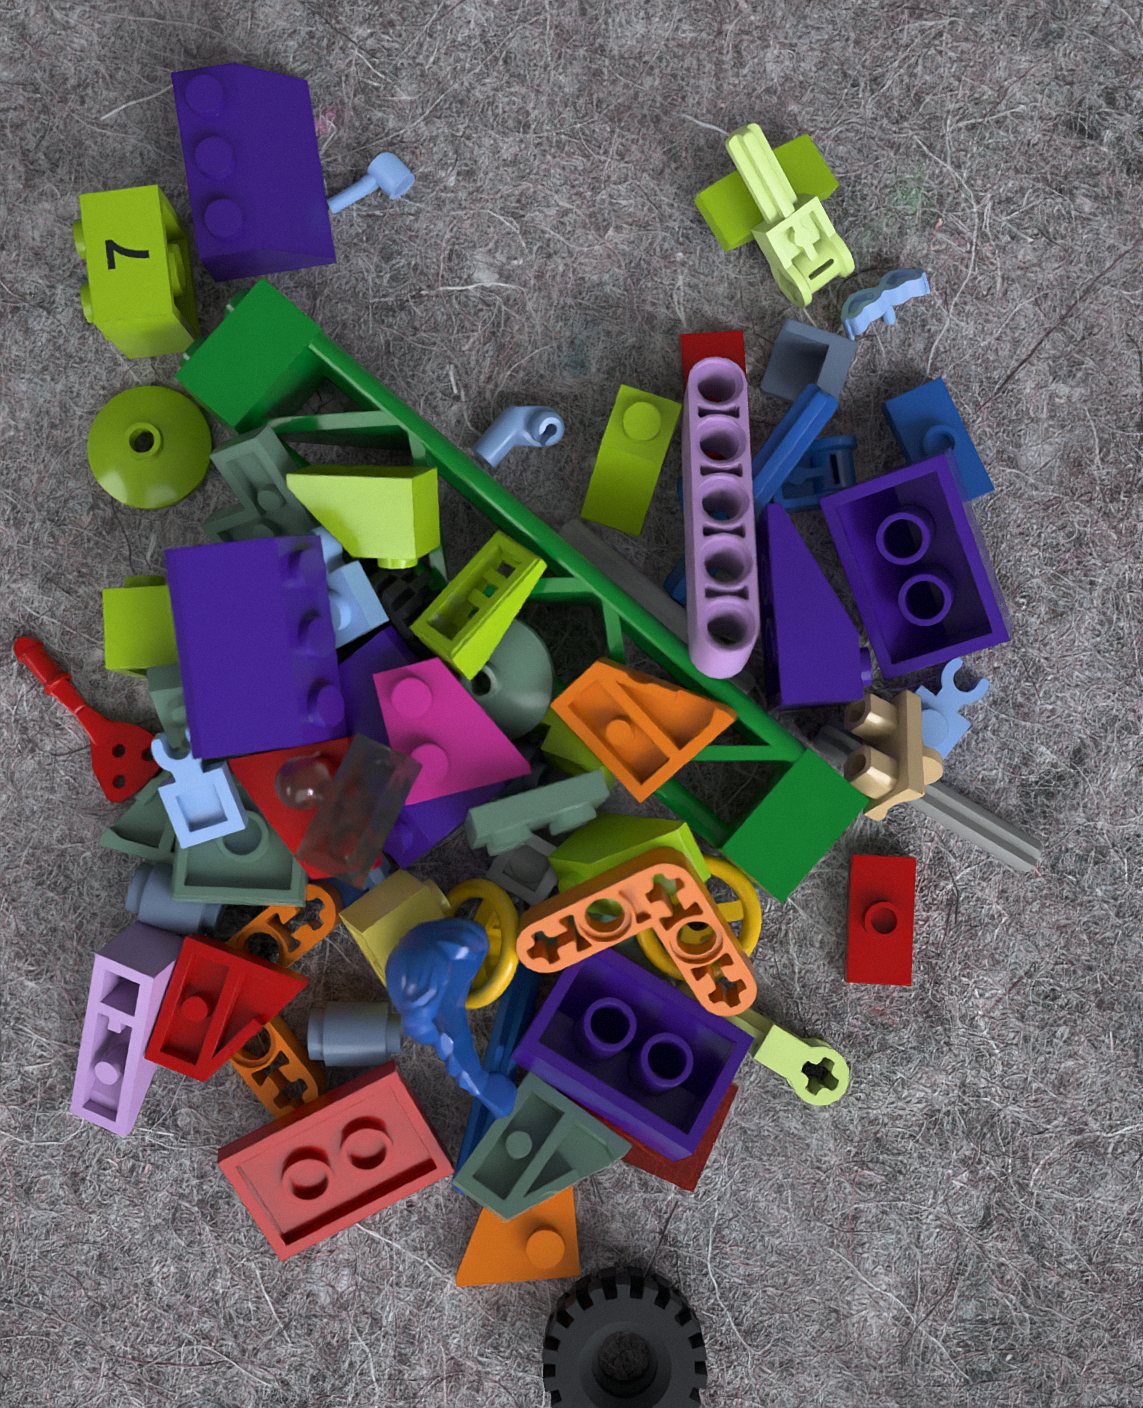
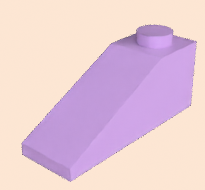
(120, 1017)

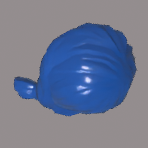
(429, 986)

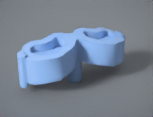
(878, 302)

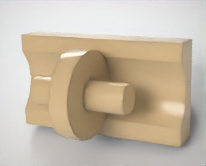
(893, 757)

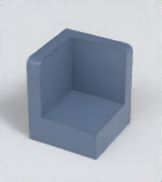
(804, 357)

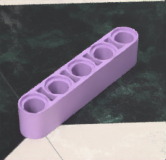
(713, 542)

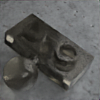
(353, 809)

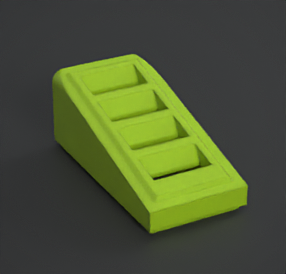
(480, 634)

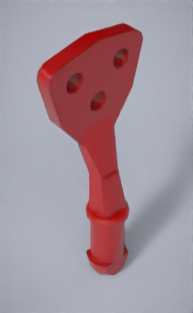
(103, 733)

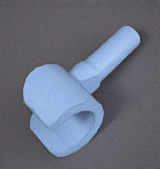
(384, 172)

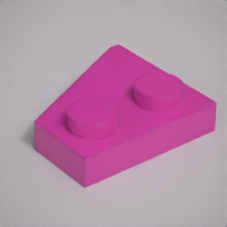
(445, 731)

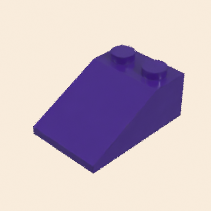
(805, 631)

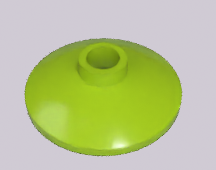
(173, 464)

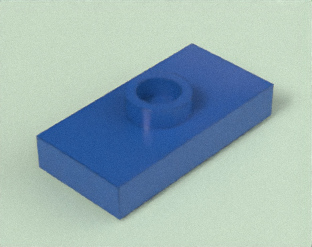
(928, 422)

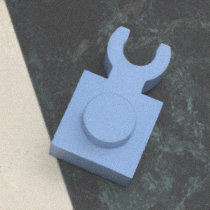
(351, 596)
(940, 721)
(199, 796)

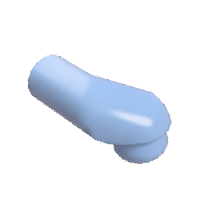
(518, 427)

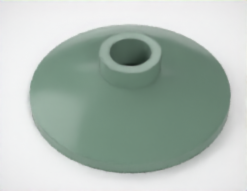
(520, 681)

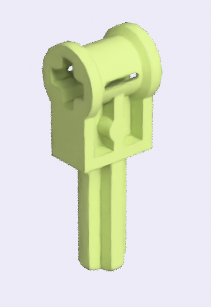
(796, 229)
(788, 1053)

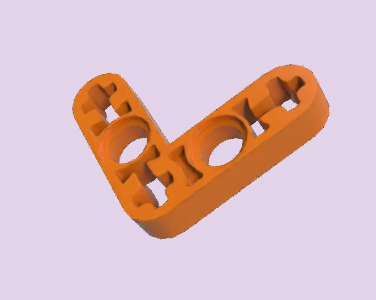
(643, 907)
(283, 1040)

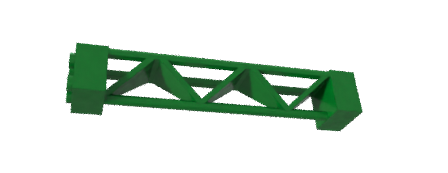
(271, 362)

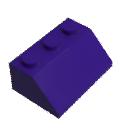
(252, 171)
(917, 564)
(255, 645)
(419, 824)
(633, 1051)

